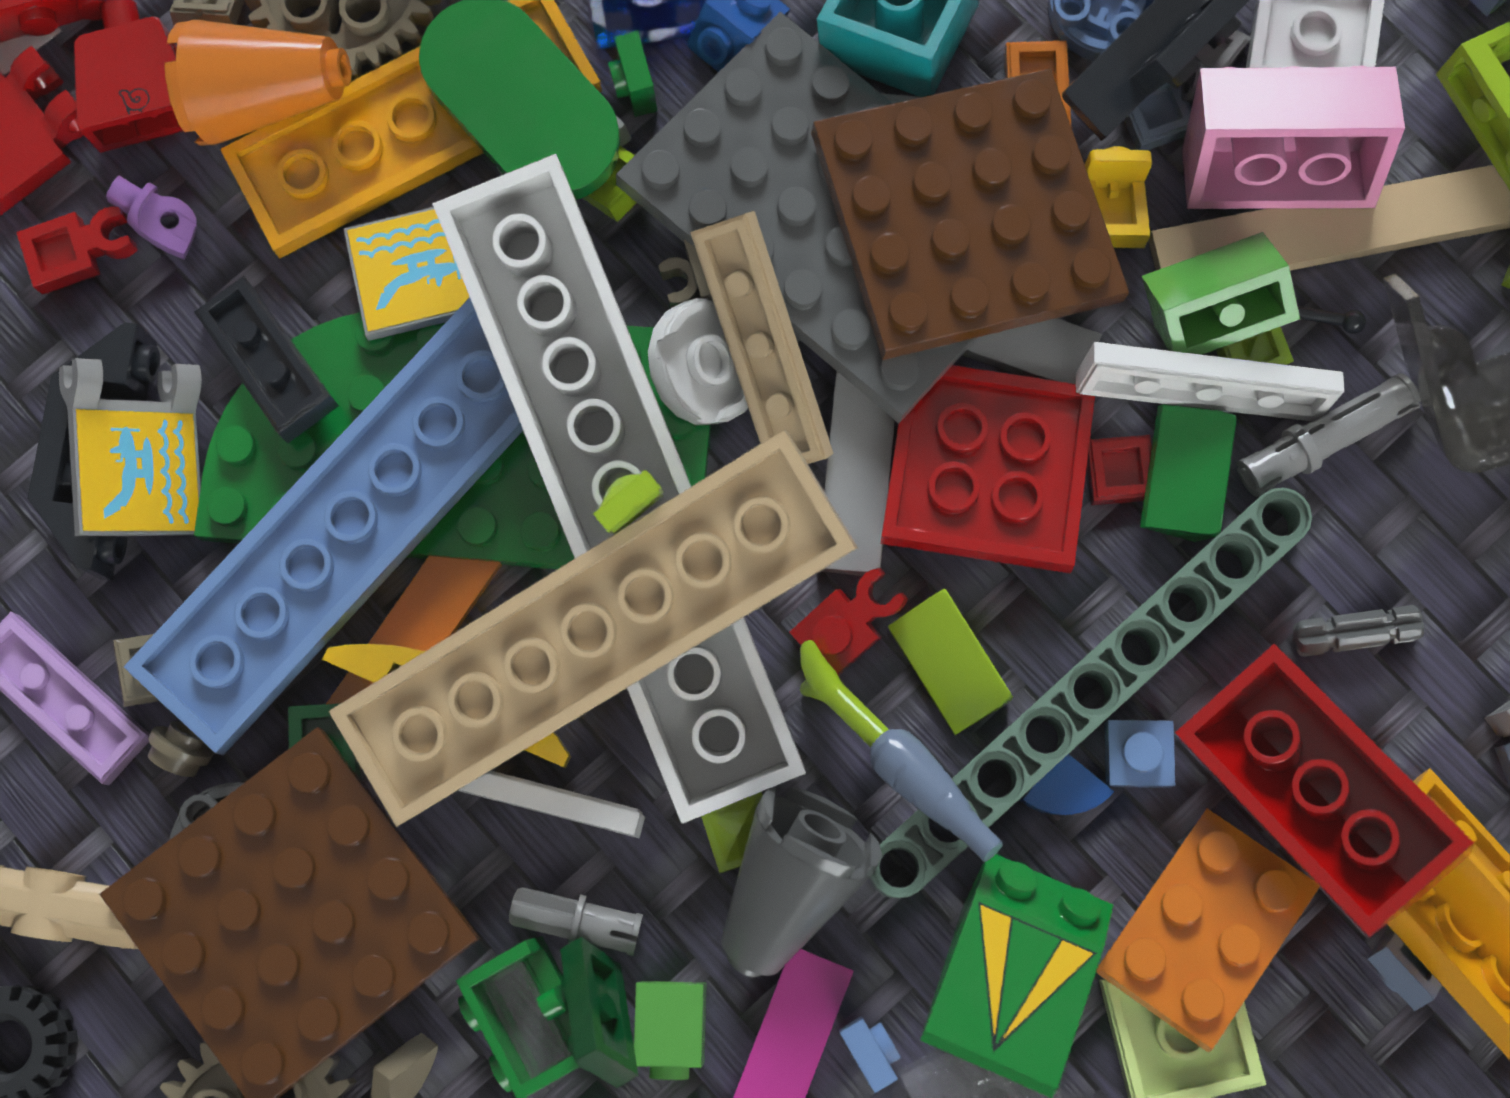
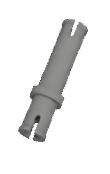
(1306, 446)

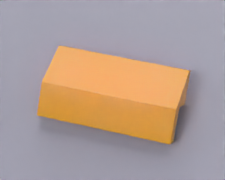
(1465, 922)

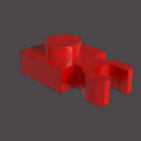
(67, 249)
(844, 625)

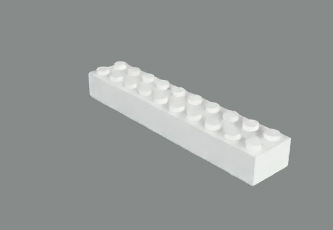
(594, 422)

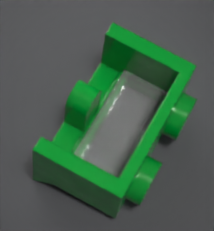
(521, 1015)

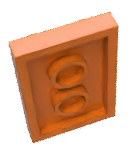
(1207, 930)

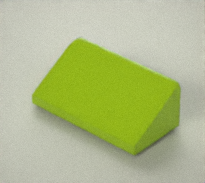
(950, 662)

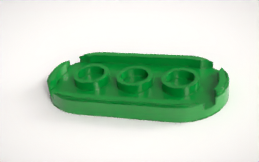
(518, 93)

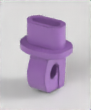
(148, 209)

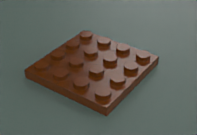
(968, 213)
(289, 918)

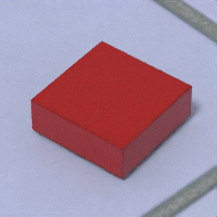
(1118, 469)

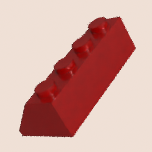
(1325, 791)

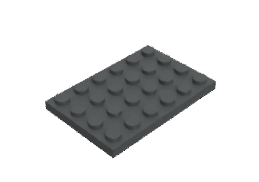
(752, 149)

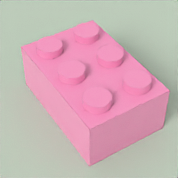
(1291, 137)

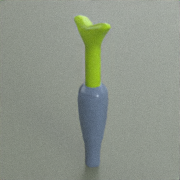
(899, 757)

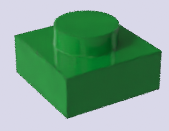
(632, 74)

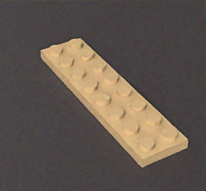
(593, 627)

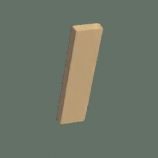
(760, 334)

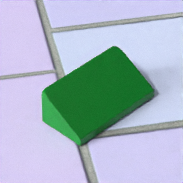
(1188, 472)

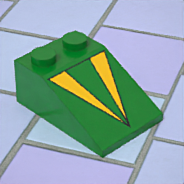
(1018, 974)

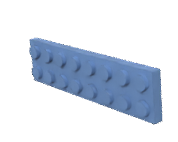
(332, 537)

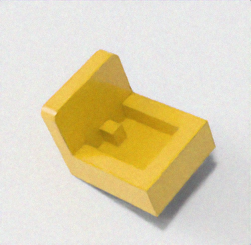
(1120, 190)

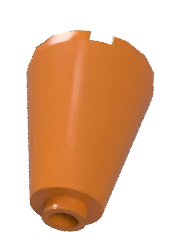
(249, 77)

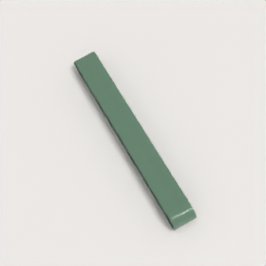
(1118, 677)

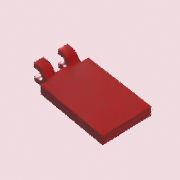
(28, 136)

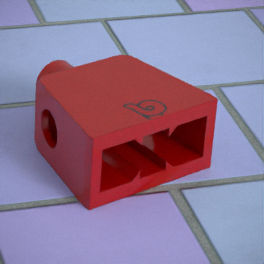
(123, 80)

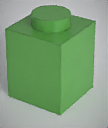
(670, 1027)

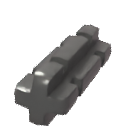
(1358, 630)

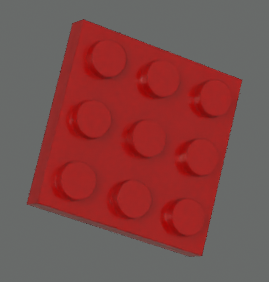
(992, 470)

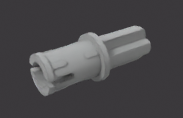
(575, 919)

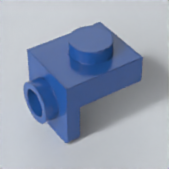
(729, 26)

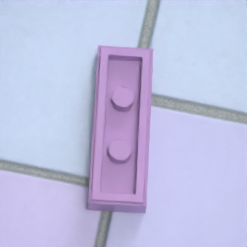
(66, 702)

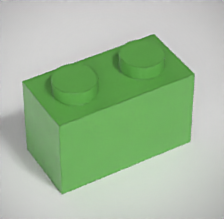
(1222, 296)

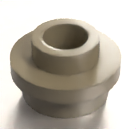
(178, 749)

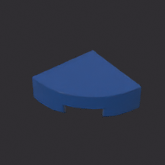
(1067, 790)

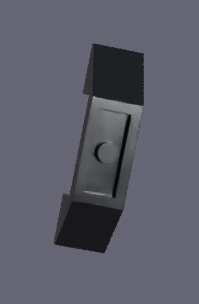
(128, 364)

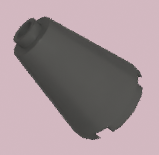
(793, 878)

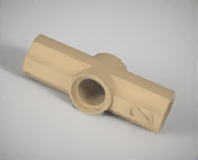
(58, 907)

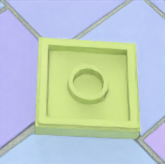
(1167, 1064)

